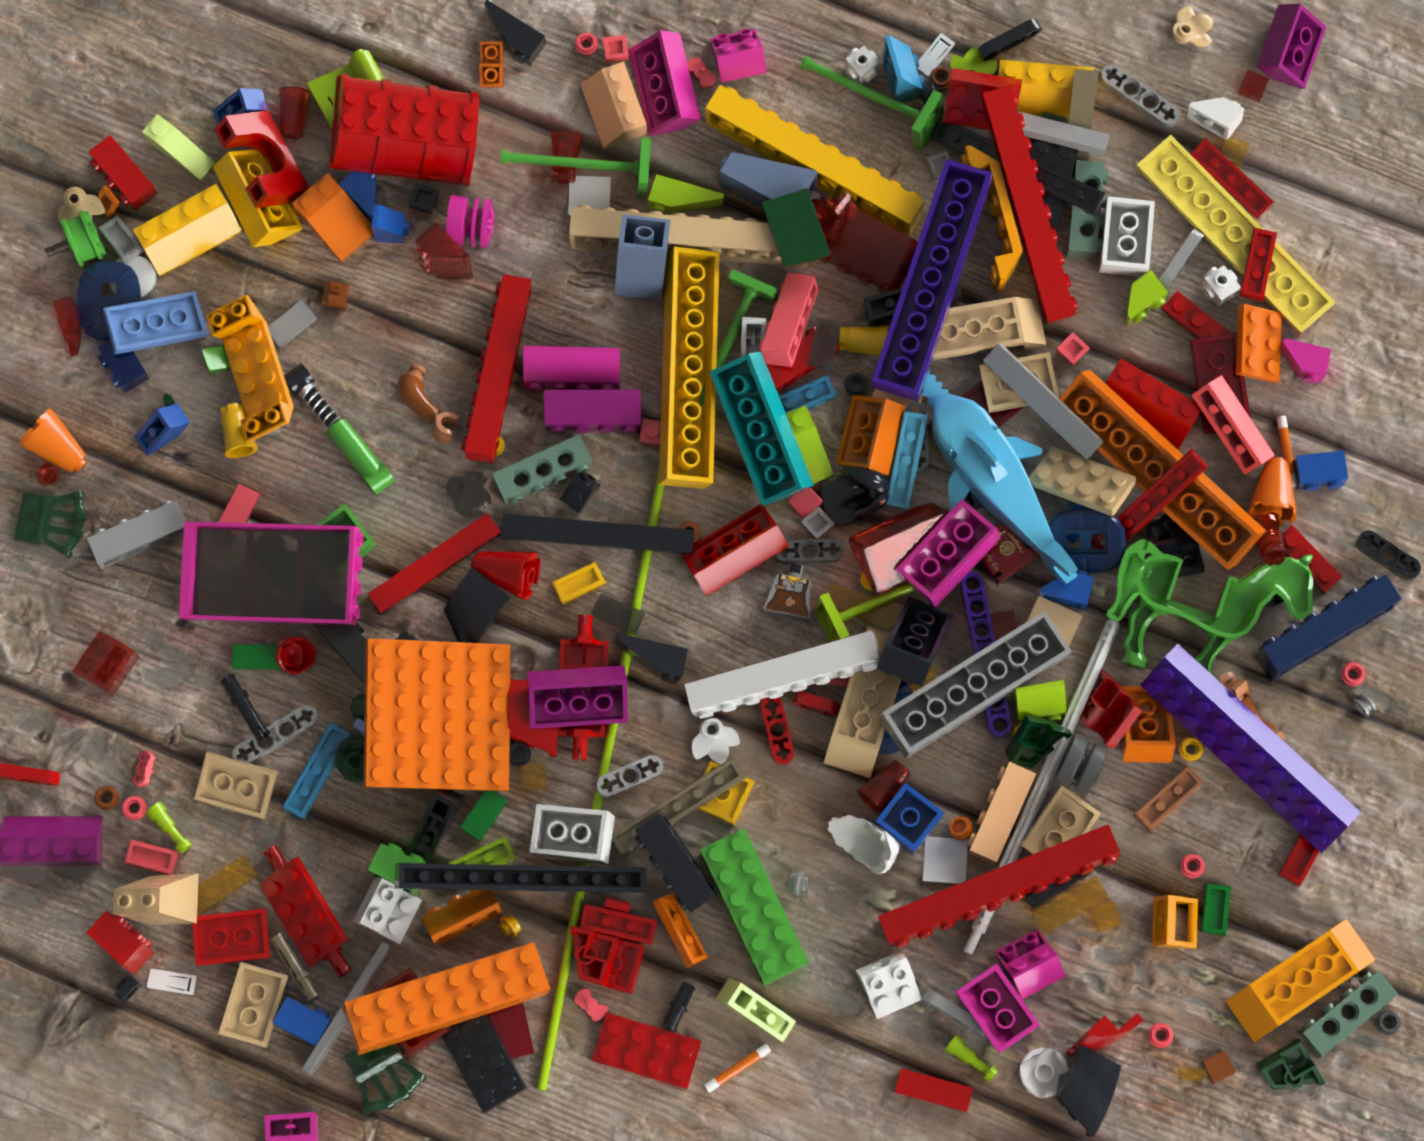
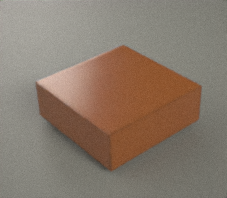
(1218, 1067)

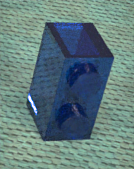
(125, 367)

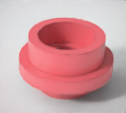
(586, 37)
(1358, 669)
(129, 802)
(1200, 866)
(1166, 1030)

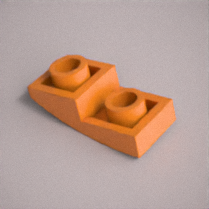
(491, 64)

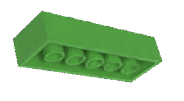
(754, 907)

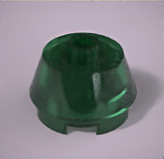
(350, 758)

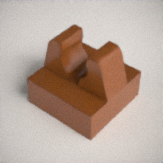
(335, 294)

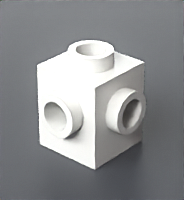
(861, 72)
(1220, 285)

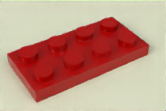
(646, 1051)

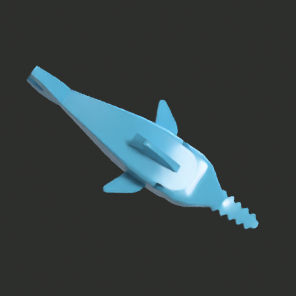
(992, 471)

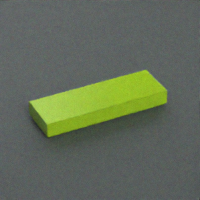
(495, 853)

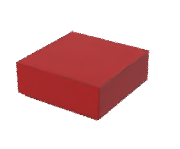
(617, 905)

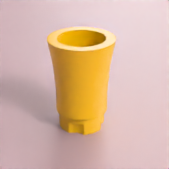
(863, 339)
(233, 434)

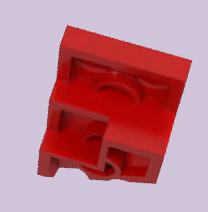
(1110, 710)
(520, 725)
(606, 960)
(1104, 1034)

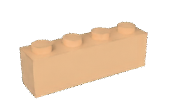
(1001, 814)

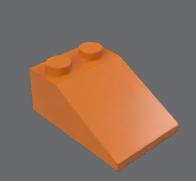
(333, 217)
(1151, 734)

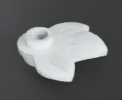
(715, 744)

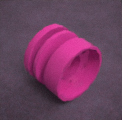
(470, 221)

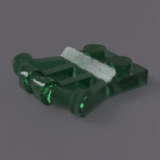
(36, 518)
(370, 1065)

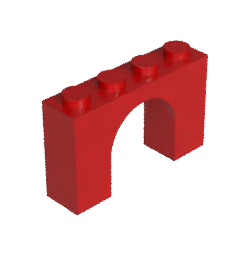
(261, 133)

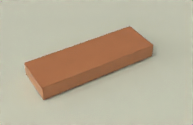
(1168, 798)

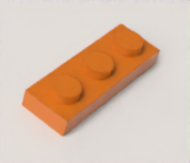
(680, 930)

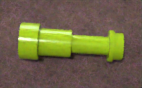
(158, 814)
(968, 1056)

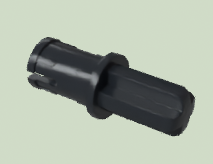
(678, 1006)

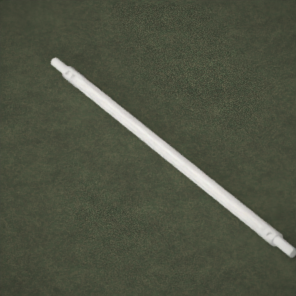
(1049, 767)

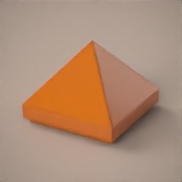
(109, 200)

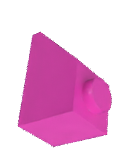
(1306, 359)

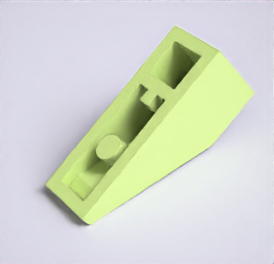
(177, 147)
(755, 1009)

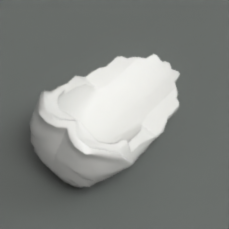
(865, 841)

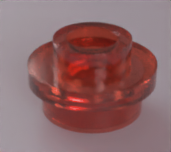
(47, 474)

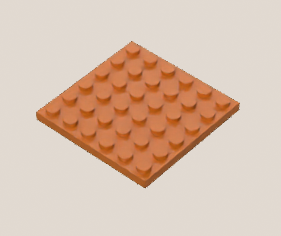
(436, 715)

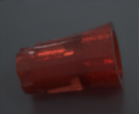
(293, 111)
(565, 145)
(1271, 544)
(884, 786)

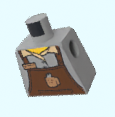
(790, 595)

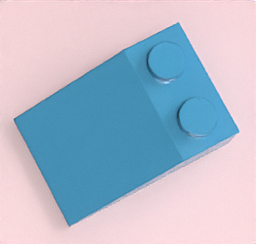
(901, 70)

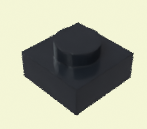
(423, 198)
(127, 989)

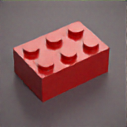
(964, 93)
(121, 941)

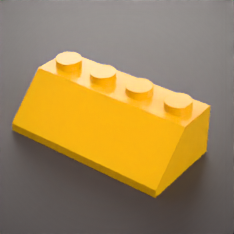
(1042, 87)
(261, 225)
(187, 230)

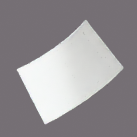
(589, 191)
(945, 860)

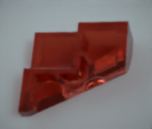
(832, 213)
(69, 323)

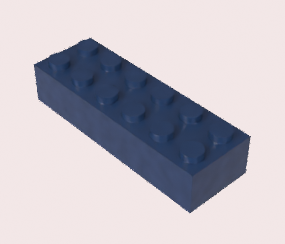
(1328, 627)

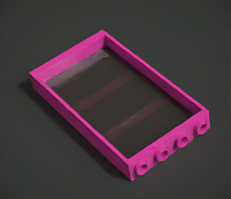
(270, 573)

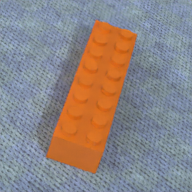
(445, 998)

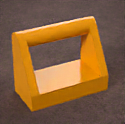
(1165, 918)

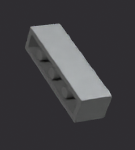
(137, 534)

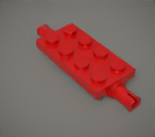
(583, 653)
(304, 912)

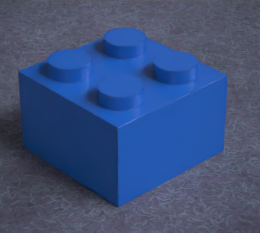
(910, 818)

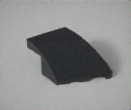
(1175, 541)
(474, 607)
(1088, 1088)

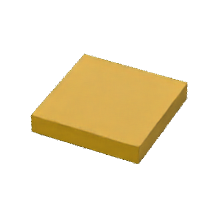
(730, 803)

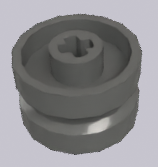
(1083, 765)

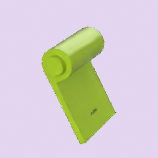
(323, 88)

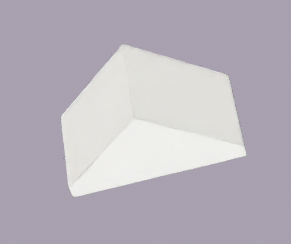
(752, 333)

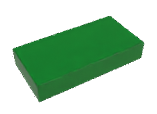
(254, 657)
(483, 815)
(1215, 909)

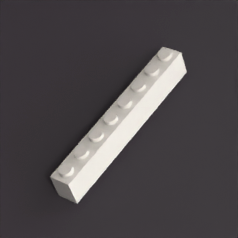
(783, 674)

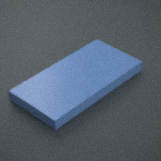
(154, 322)

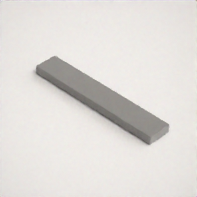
(1043, 401)
(339, 1020)

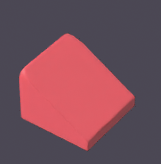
(805, 502)

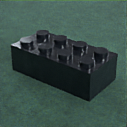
(914, 641)
(675, 862)

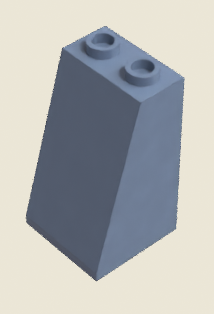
(763, 179)
(641, 257)

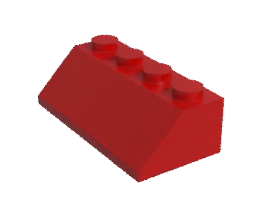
(1154, 401)
(735, 549)

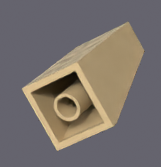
(159, 900)

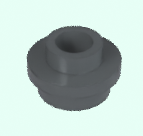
(1395, 1020)

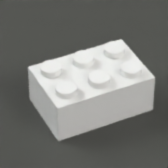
(1126, 236)
(572, 834)

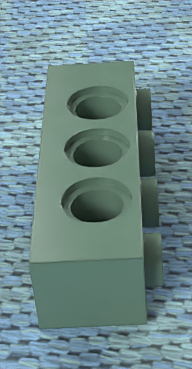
(1078, 244)
(572, 448)
(1381, 994)

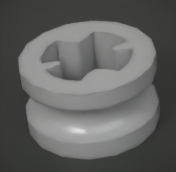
(1364, 705)

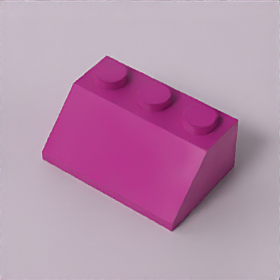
(997, 1008)

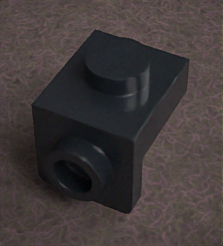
(580, 491)

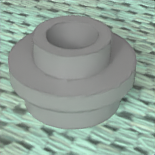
(797, 882)

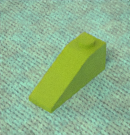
(677, 196)
(810, 444)

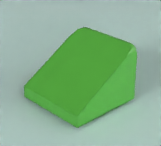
(216, 359)

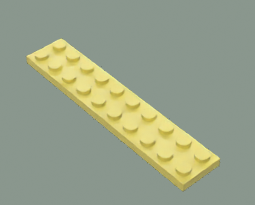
(1230, 230)

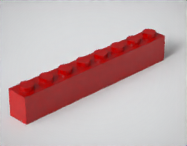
(498, 369)

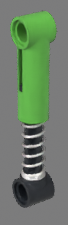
(340, 431)

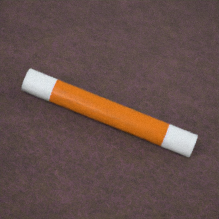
(1286, 446)
(737, 1068)

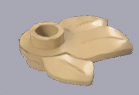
(1195, 27)
(85, 202)

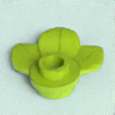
(973, 62)

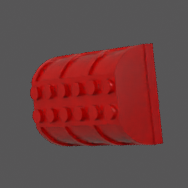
(403, 130)

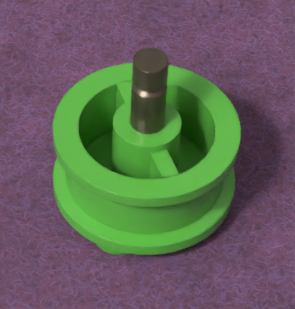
(80, 238)

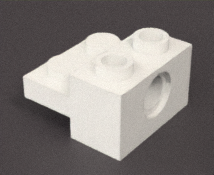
(387, 910)
(889, 984)

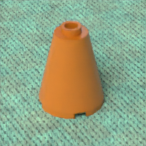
(54, 443)
(1274, 492)

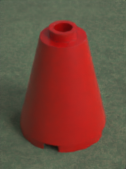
(509, 570)

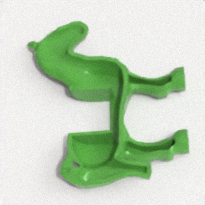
(1235, 611)

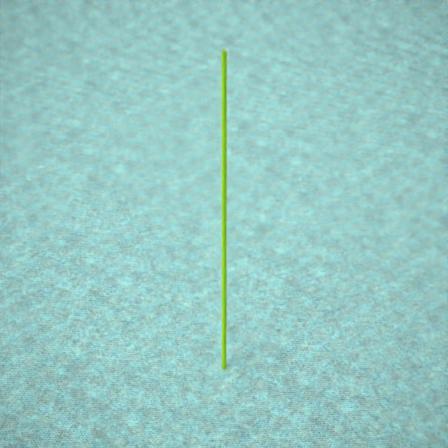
(596, 805)

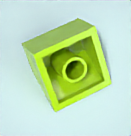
(1040, 700)

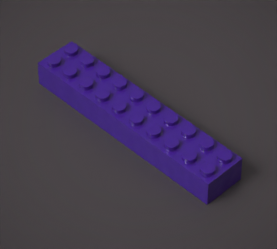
(931, 280)
(1250, 748)

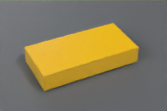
(578, 583)

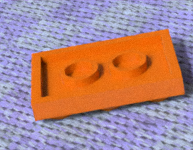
(1258, 343)

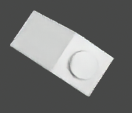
(1216, 115)

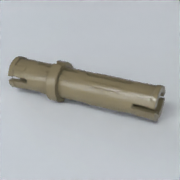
(300, 977)

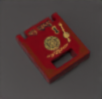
(1007, 555)

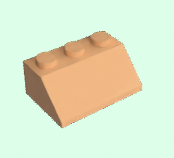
(614, 106)

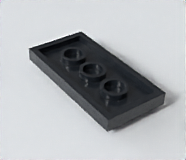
(1059, 159)
(484, 1062)

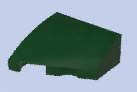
(1034, 740)
(1290, 1067)

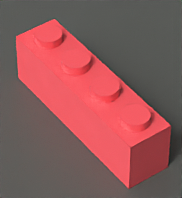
(789, 319)
(1233, 425)

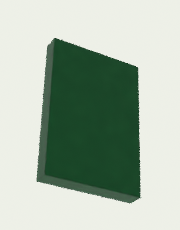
(795, 228)

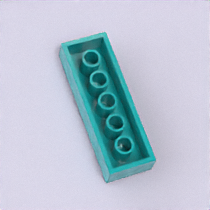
(761, 428)

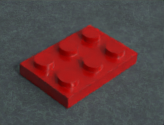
(231, 937)

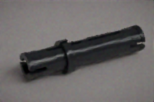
(240, 699)

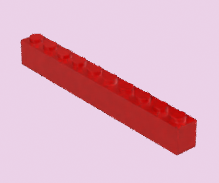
(1028, 205)
(999, 886)

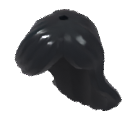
(854, 494)

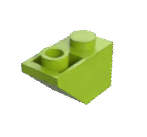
(1143, 296)

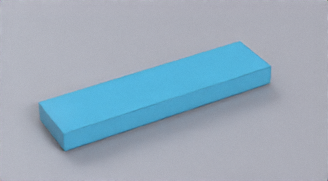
(906, 459)

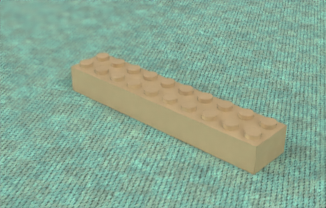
(734, 239)

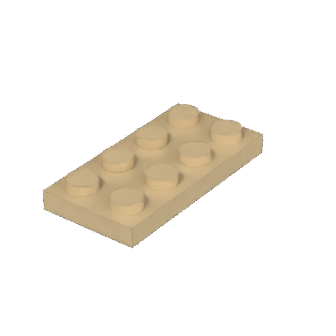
(1082, 481)

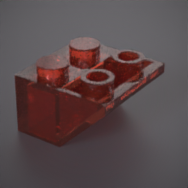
(106, 663)

